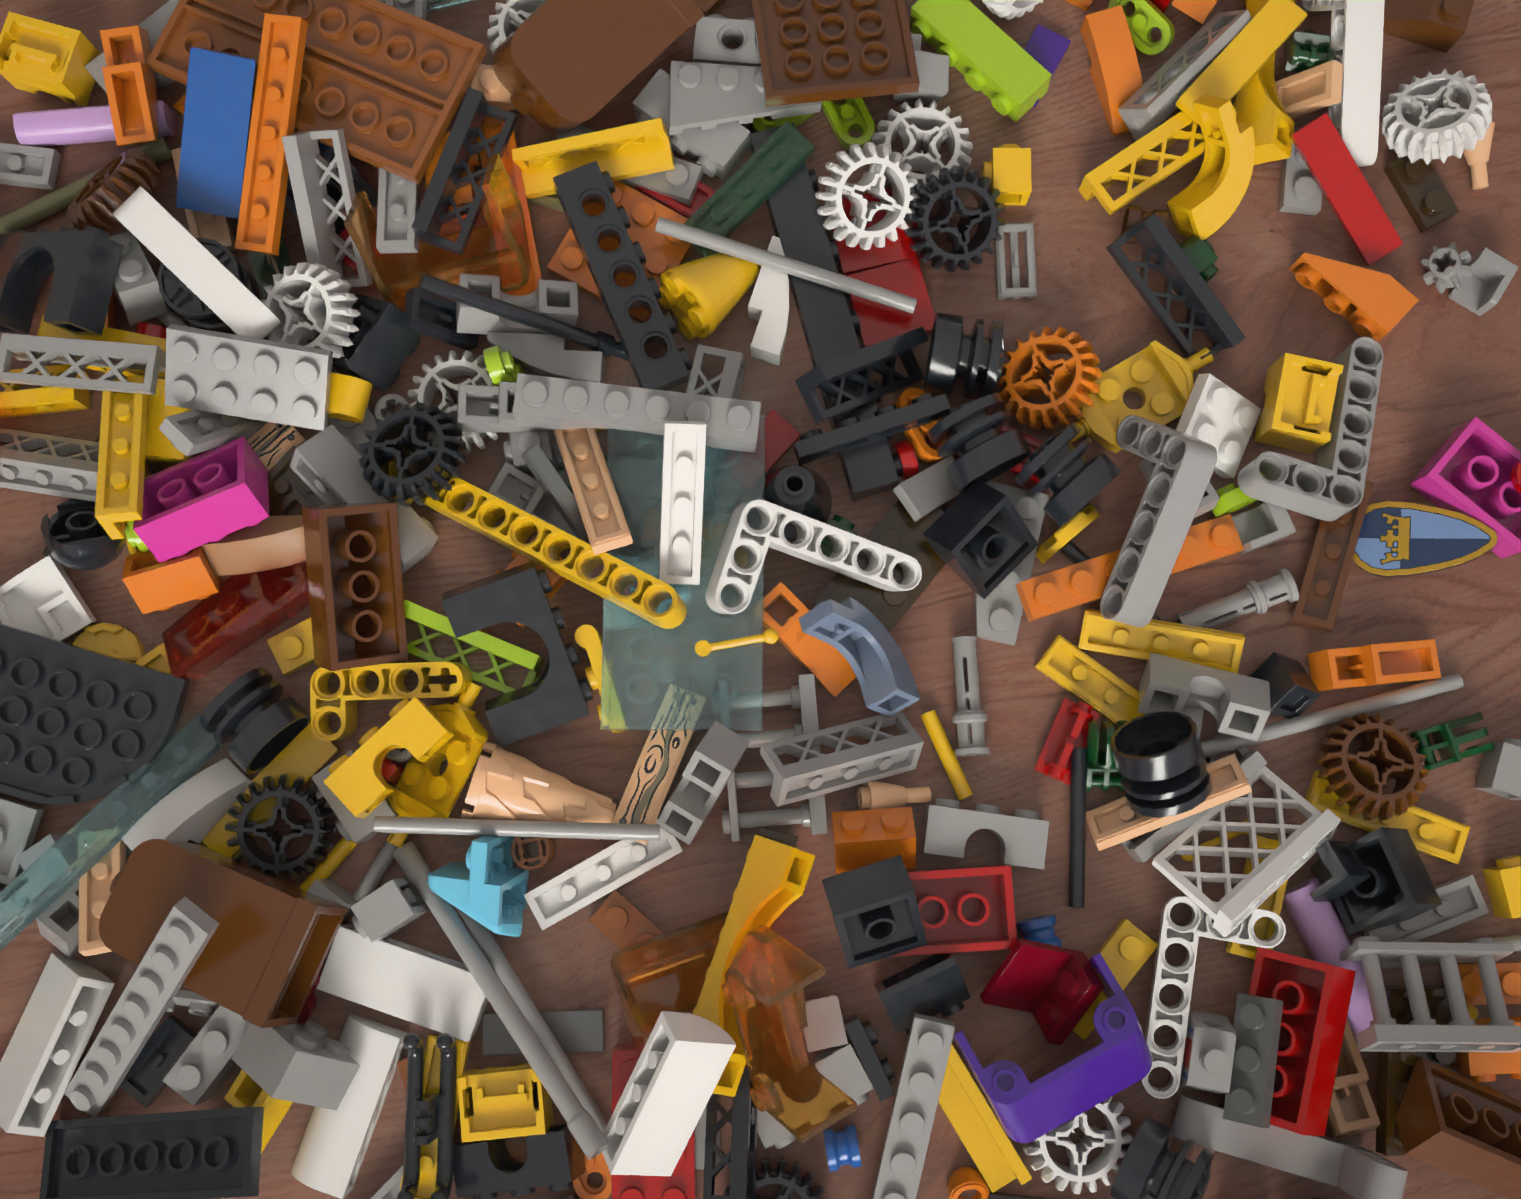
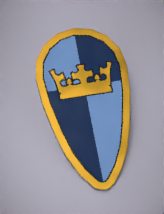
(1418, 539)

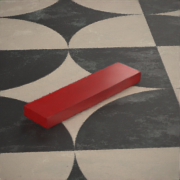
(1346, 189)

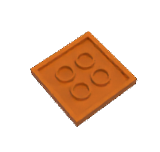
(659, 249)

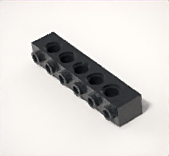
(589, 185)

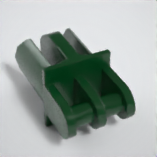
(1307, 50)
(1448, 743)
(1101, 760)

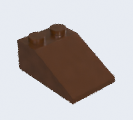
(1427, 22)

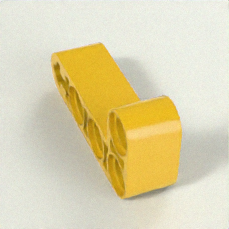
(391, 686)

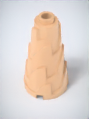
(520, 790)

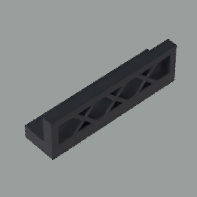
(450, 169)
(1185, 282)
(862, 362)
(742, 1156)

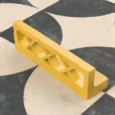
(1149, 147)
(621, 150)
(44, 399)
(121, 459)
(979, 1127)

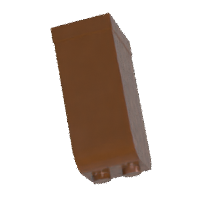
(583, 53)
(266, 937)

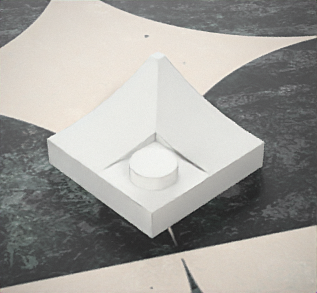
(44, 602)

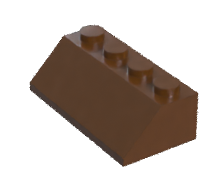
(355, 584)
(1462, 1128)

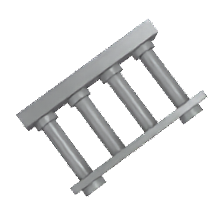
(811, 813)
(1423, 1032)

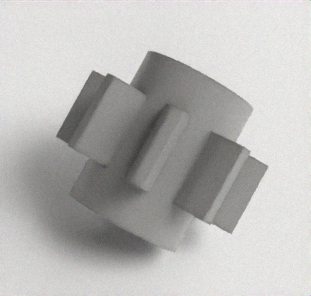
(1442, 259)

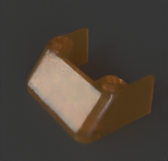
(492, 248)
(670, 975)
(760, 993)

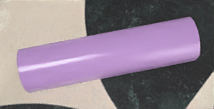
(79, 125)
(1325, 940)

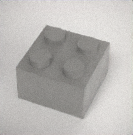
(297, 1063)

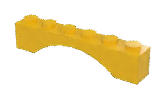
(1261, 107)
(768, 885)

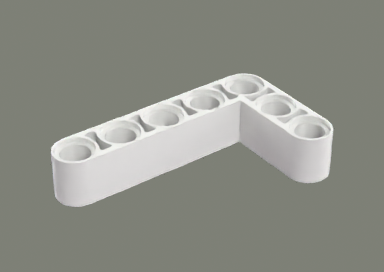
(1358, 46)
(195, 266)
(806, 547)
(1183, 975)

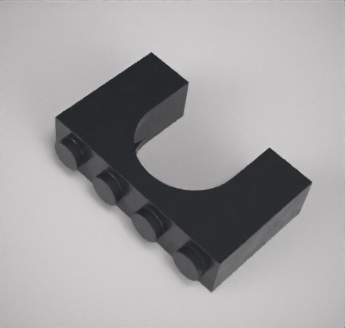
(82, 284)
(522, 598)

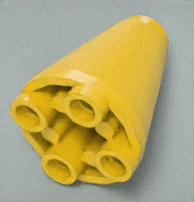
(706, 291)

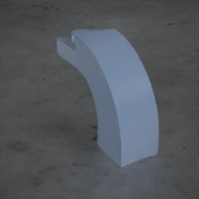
(870, 651)

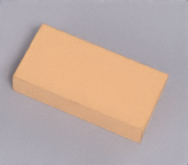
(1311, 89)

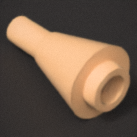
(1478, 160)
(886, 795)

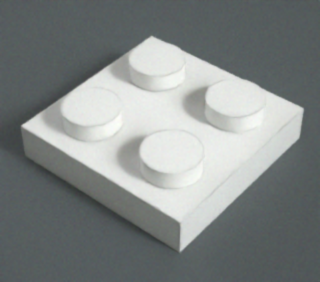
(1221, 419)

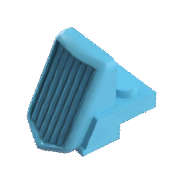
(486, 885)

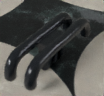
(429, 1116)

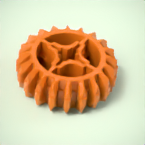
(1078, 370)

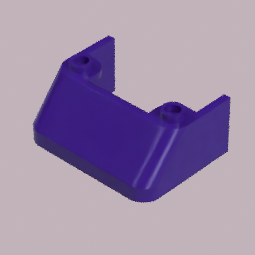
(1040, 1106)

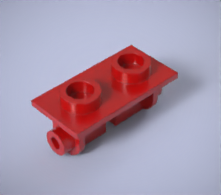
(1067, 732)

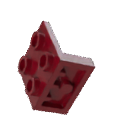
(1048, 982)

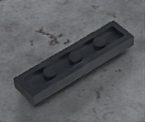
(855, 433)

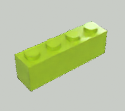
(982, 54)

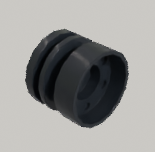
(188, 304)
(964, 356)
(976, 437)
(1066, 474)
(254, 719)
(1161, 764)
(1158, 1171)

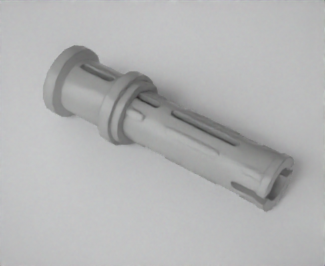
(1253, 598)
(965, 649)

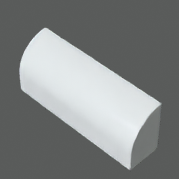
(404, 983)
(49, 1043)
(666, 1094)
(339, 1139)

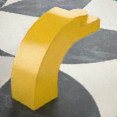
(1223, 174)

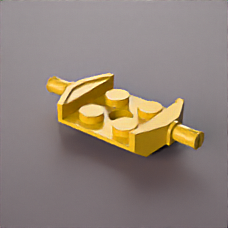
(1155, 374)
(421, 787)

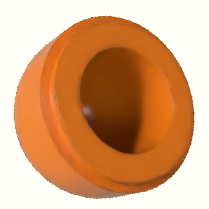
(965, 1179)

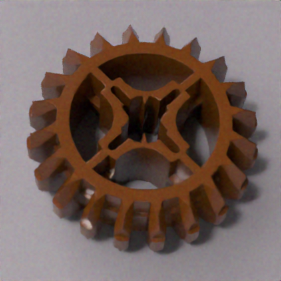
(111, 187)
(1360, 776)

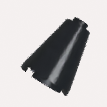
(799, 491)

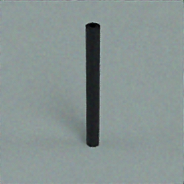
(1077, 832)

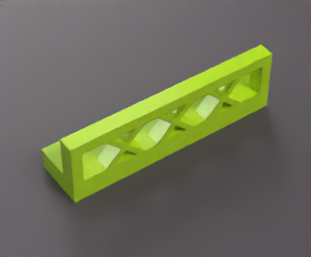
(479, 641)

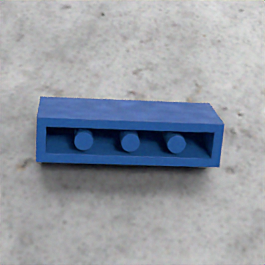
(215, 132)

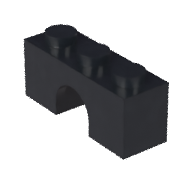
(487, 1168)

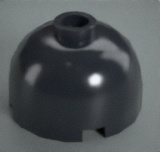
(78, 538)

